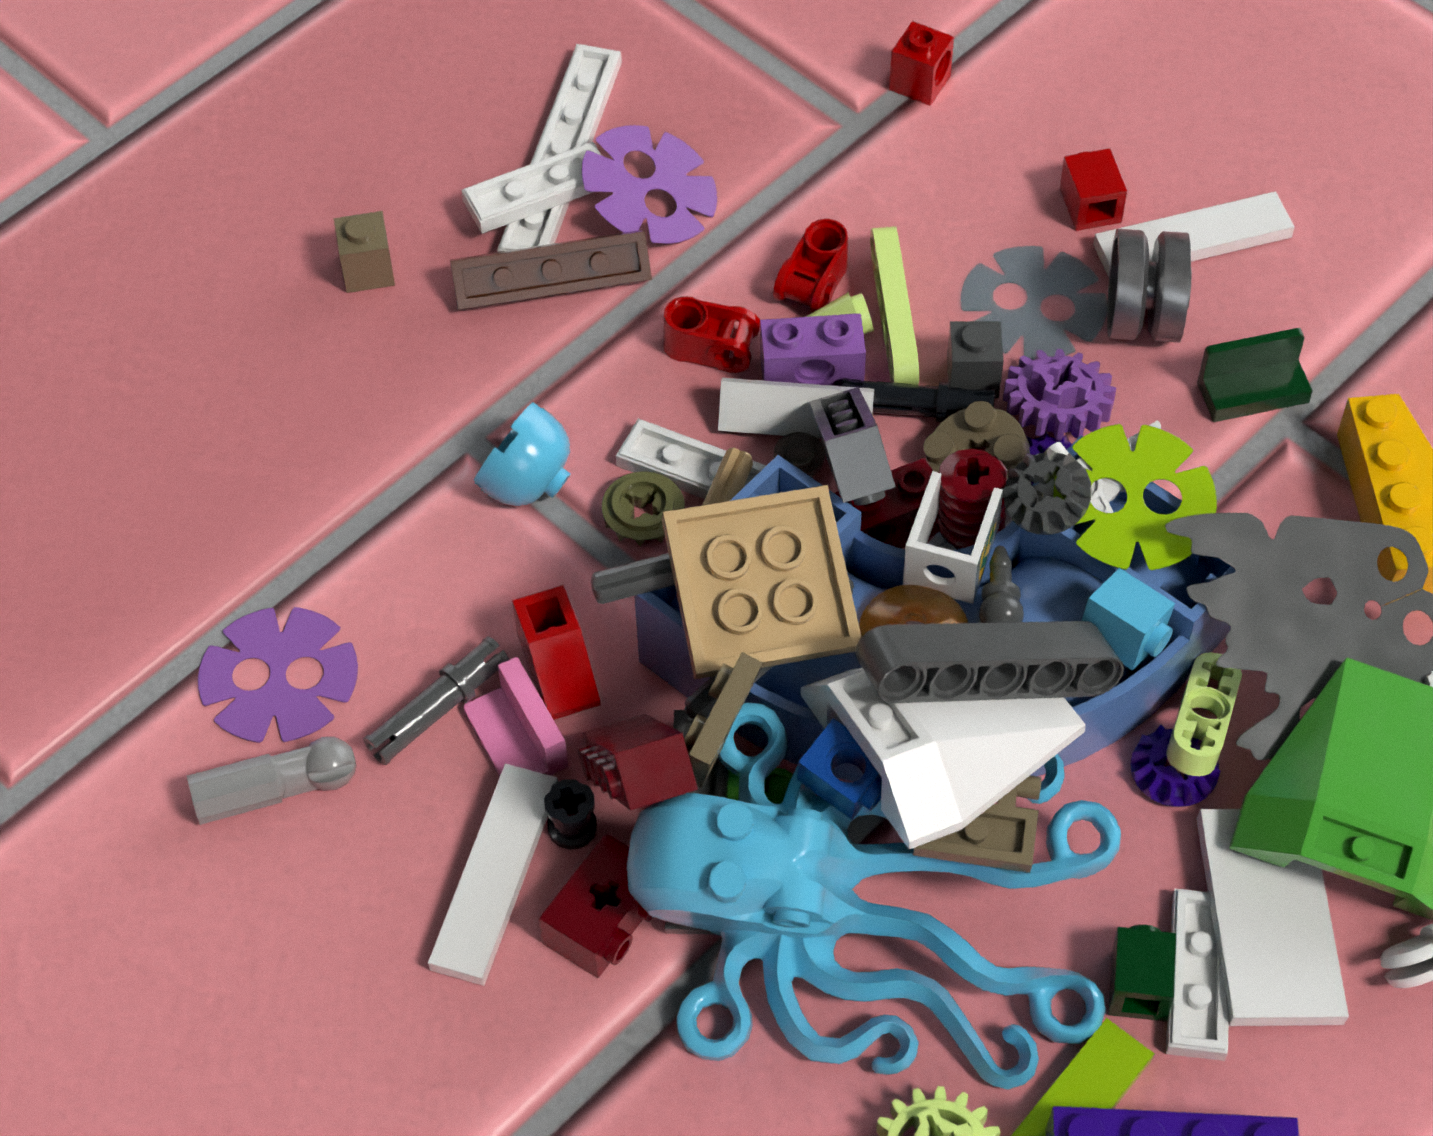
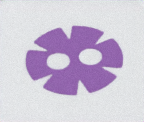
(626, 205)
(295, 709)

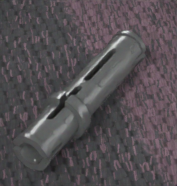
(454, 685)

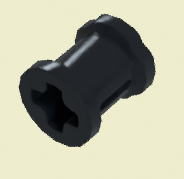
(565, 798)

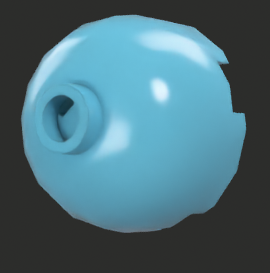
(527, 460)

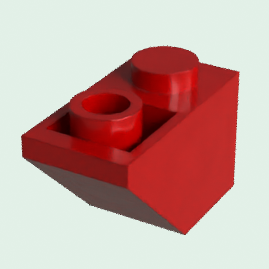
(556, 652)

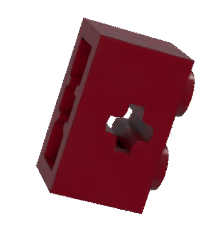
(575, 925)

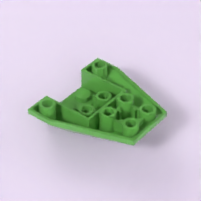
(1353, 788)

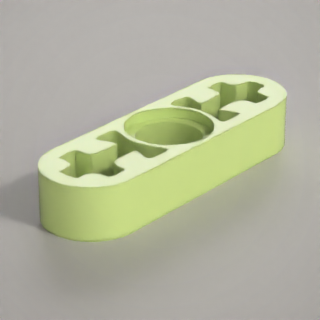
(1190, 724)

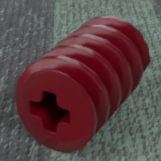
(965, 493)

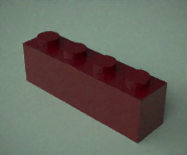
(637, 761)

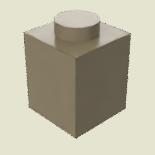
(364, 251)

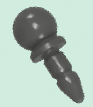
(1001, 594)

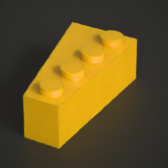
(1390, 475)

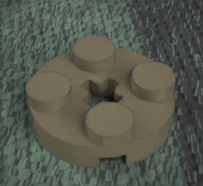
(976, 428)

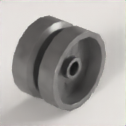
(1156, 285)

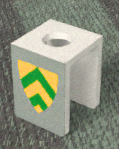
(966, 568)

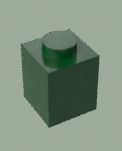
(1142, 973)

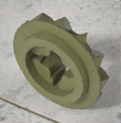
(639, 490)

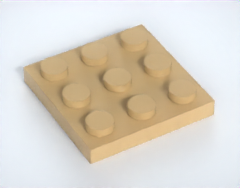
(761, 580)

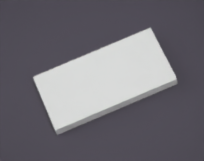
(1270, 934)

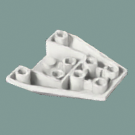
(943, 758)

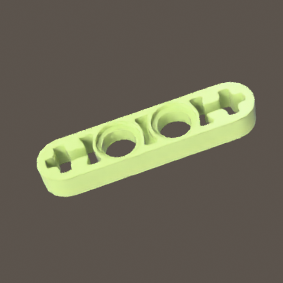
(894, 306)

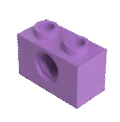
(813, 349)

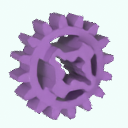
(1059, 394)

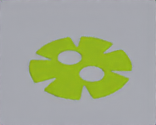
(1154, 458)

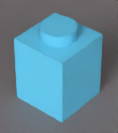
(1130, 617)

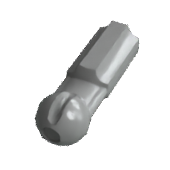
(269, 779)

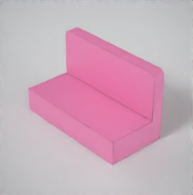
(517, 724)

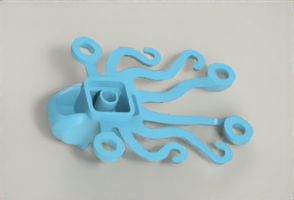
(782, 893)

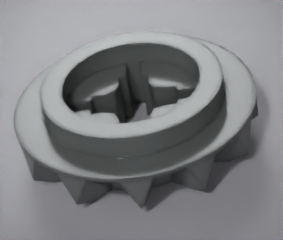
(1050, 514)

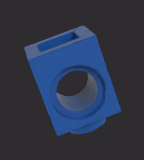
(829, 750)

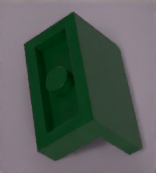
(1254, 375)

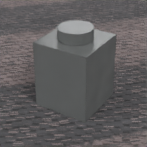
(975, 355)

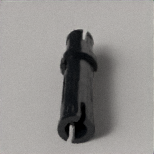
(919, 399)

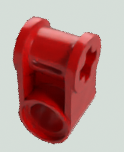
(814, 265)
(706, 333)

